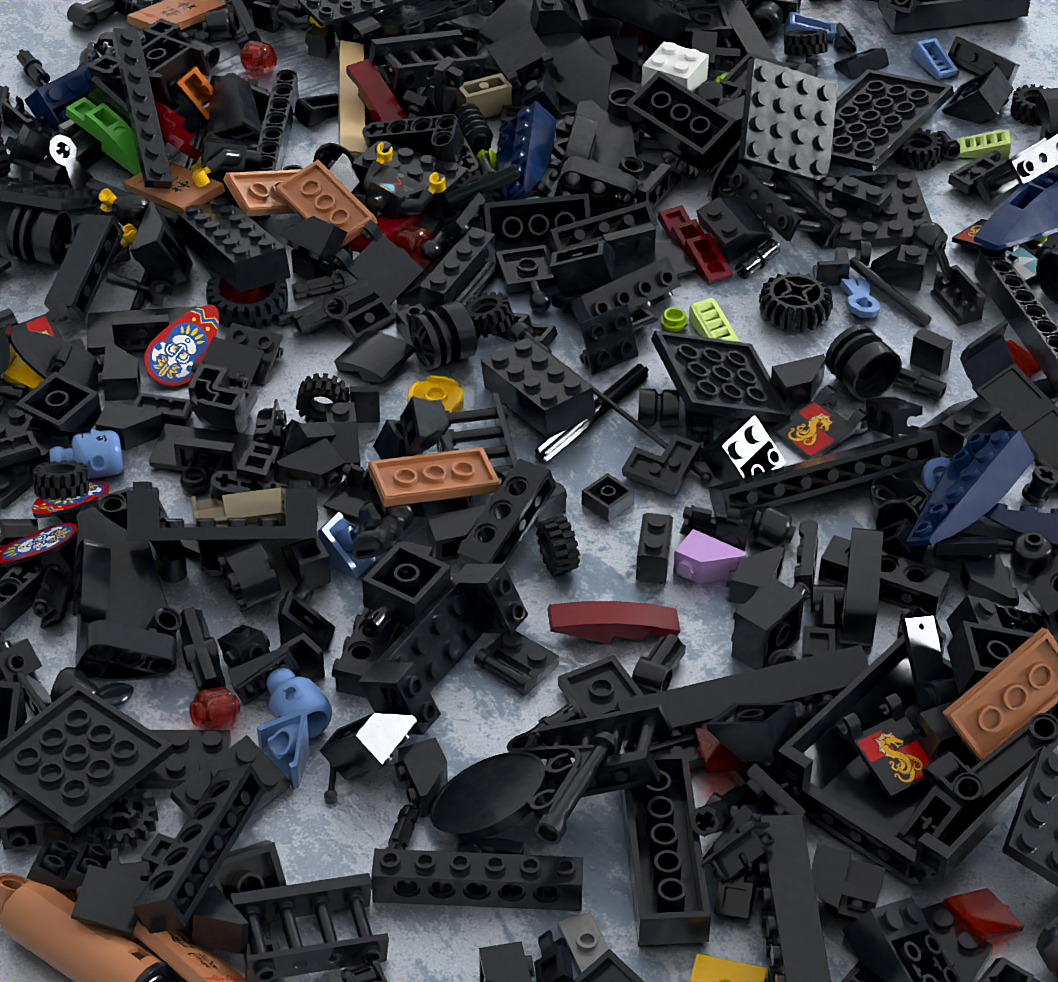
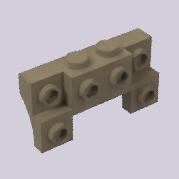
(245, 504)

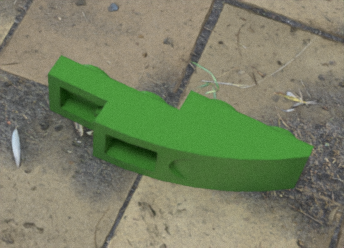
(109, 129)

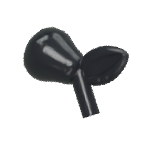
(932, 237)
(112, 693)

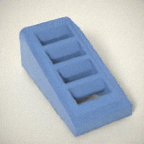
(800, 22)
(926, 51)

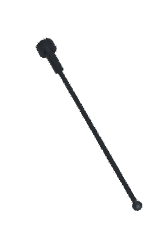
(522, 330)

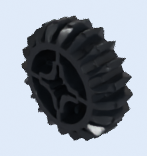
(795, 301)

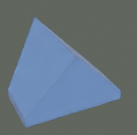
(338, 539)
(287, 744)

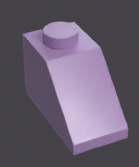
(705, 558)

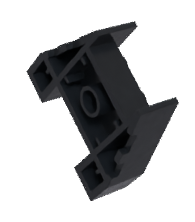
(166, 55)

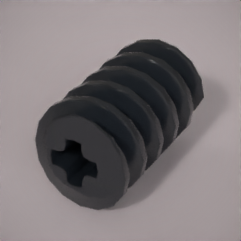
(474, 127)

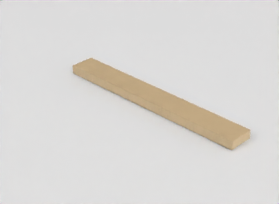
(350, 107)

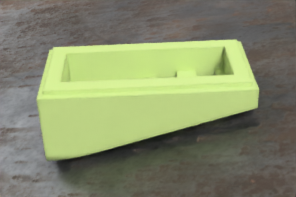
(985, 143)
(717, 323)

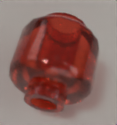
(258, 57)
(411, 239)
(214, 709)

